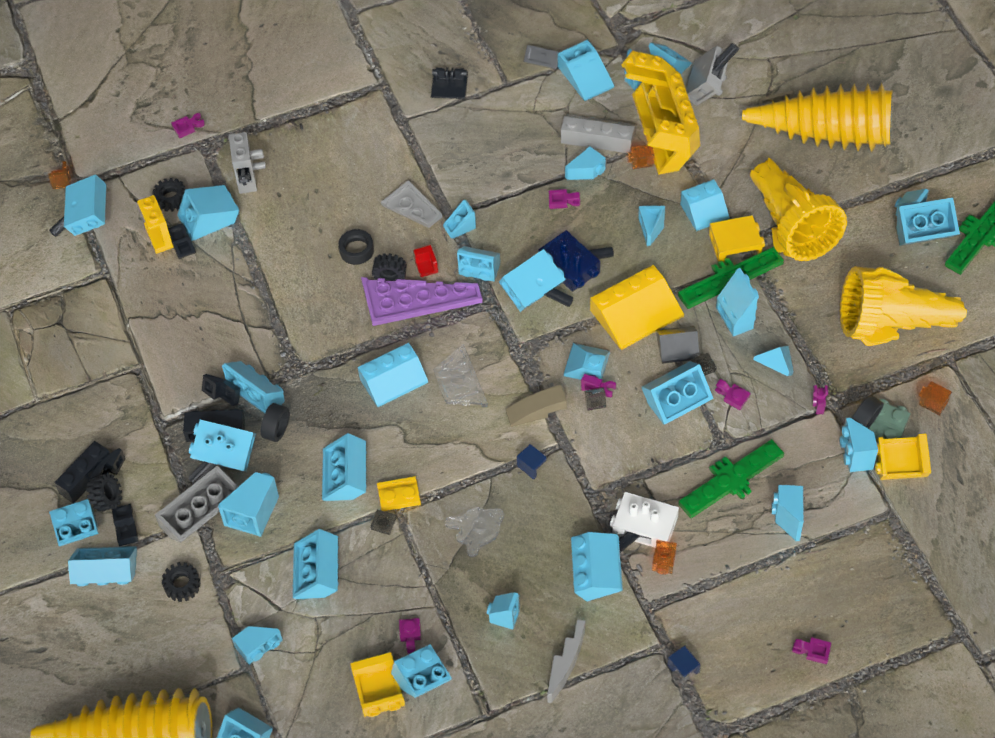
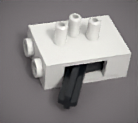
(643, 521)

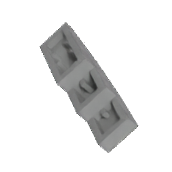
(564, 664)

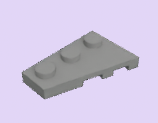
(413, 205)

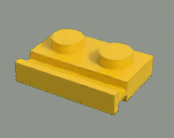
(398, 493)

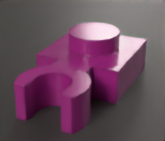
(185, 126)

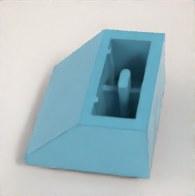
(478, 263)
(859, 446)
(74, 522)
(420, 672)

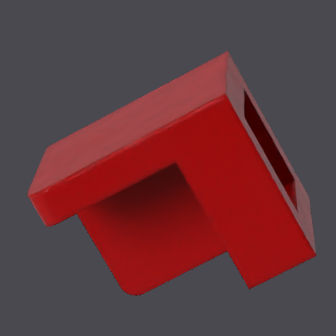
(425, 261)

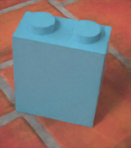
(207, 210)
(250, 504)

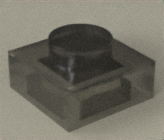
(706, 363)
(595, 399)
(383, 522)

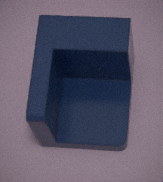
(530, 460)
(683, 662)

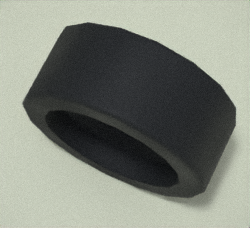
(360, 257)
(868, 411)
(274, 422)

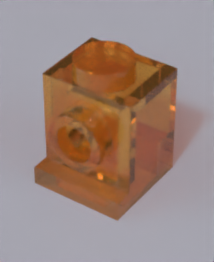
(641, 156)
(664, 557)

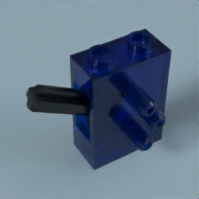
(575, 259)

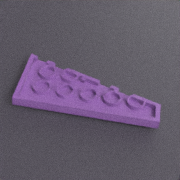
(413, 298)

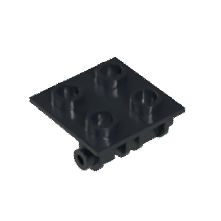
(449, 83)

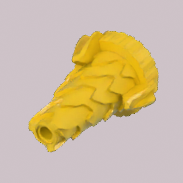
(805, 221)
(882, 301)

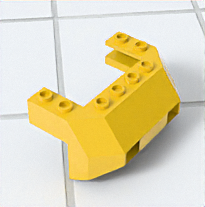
(663, 110)

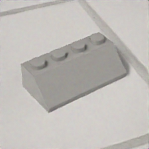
(598, 133)
(195, 505)

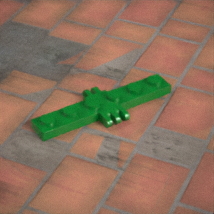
(978, 234)
(715, 284)
(731, 478)

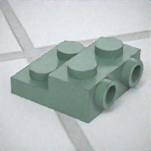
(890, 421)

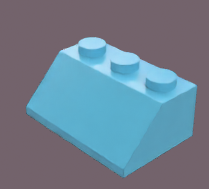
(927, 221)
(392, 375)
(254, 387)
(677, 392)
(344, 469)
(102, 565)
(315, 565)
(596, 565)

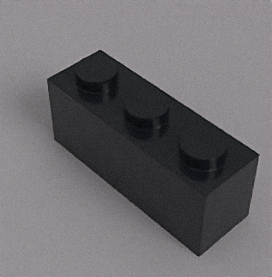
(230, 418)
(74, 480)

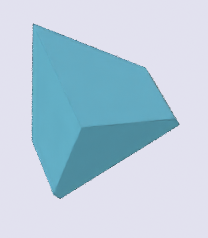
(461, 220)
(651, 222)
(777, 359)

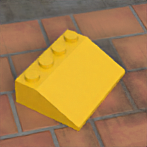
(636, 307)

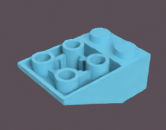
(585, 70)
(738, 303)

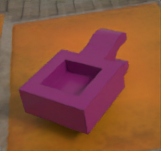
(560, 199)
(593, 382)
(733, 395)
(819, 398)
(409, 633)
(816, 649)

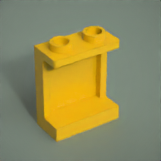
(155, 224)
(735, 237)
(903, 458)
(376, 685)

